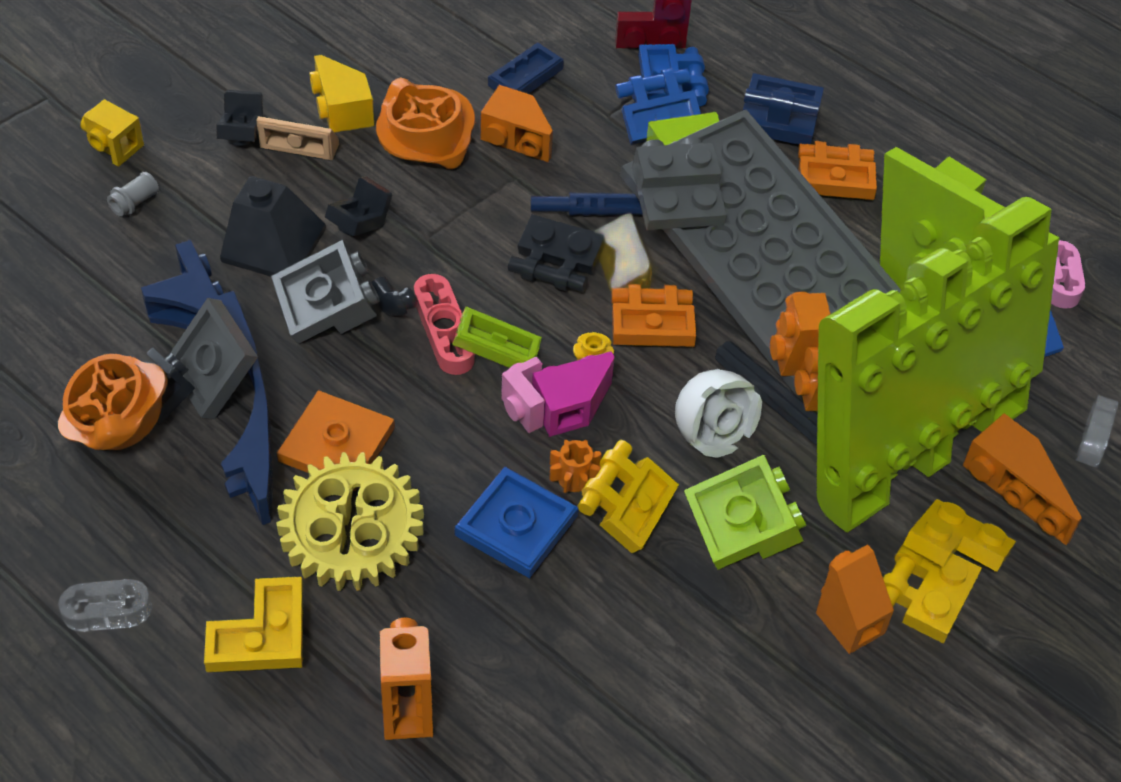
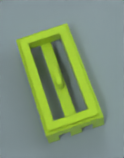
(495, 345)

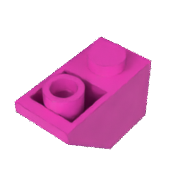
(573, 391)

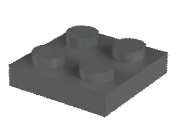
(215, 357)

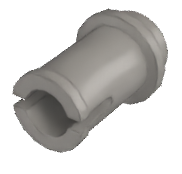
(126, 198)

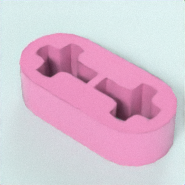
(1070, 274)

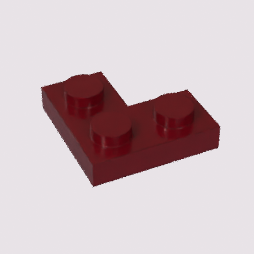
(663, 26)

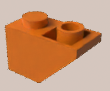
(516, 123)
(855, 599)

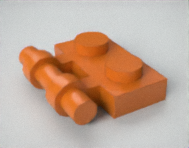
(839, 170)
(653, 316)

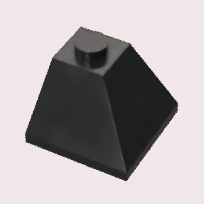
(269, 228)

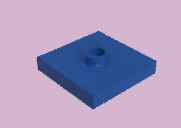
(516, 522)

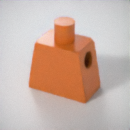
(406, 663)

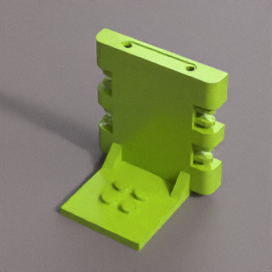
(942, 351)

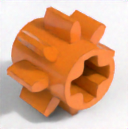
(574, 465)

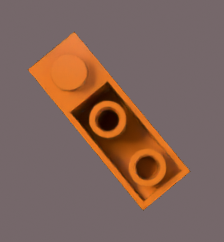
(1022, 473)

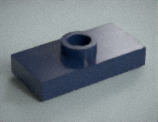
(527, 70)

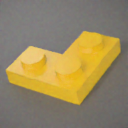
(948, 528)
(266, 641)

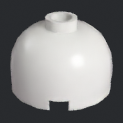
(717, 411)

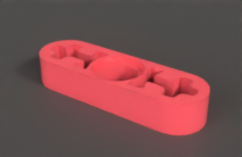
(447, 308)

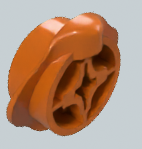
(425, 123)
(112, 402)

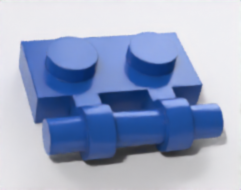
(663, 56)
(667, 107)

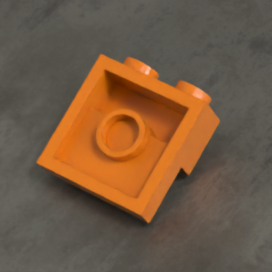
(797, 343)

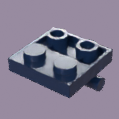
(784, 107)

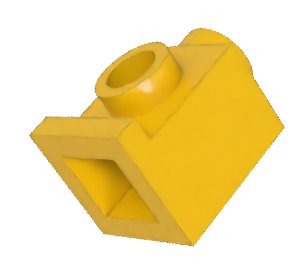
(113, 131)

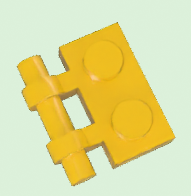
(639, 503)
(939, 597)

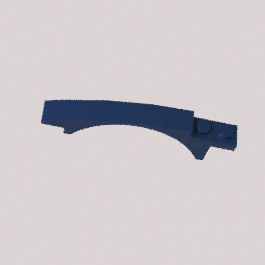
(176, 304)

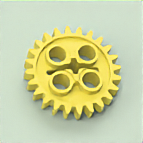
(309, 516)

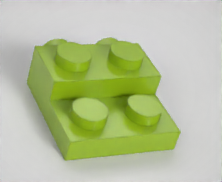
(745, 513)

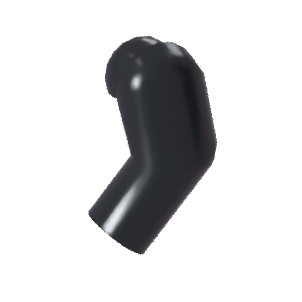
(391, 301)

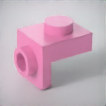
(520, 397)

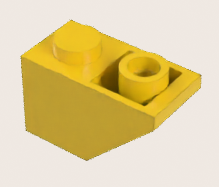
(343, 95)

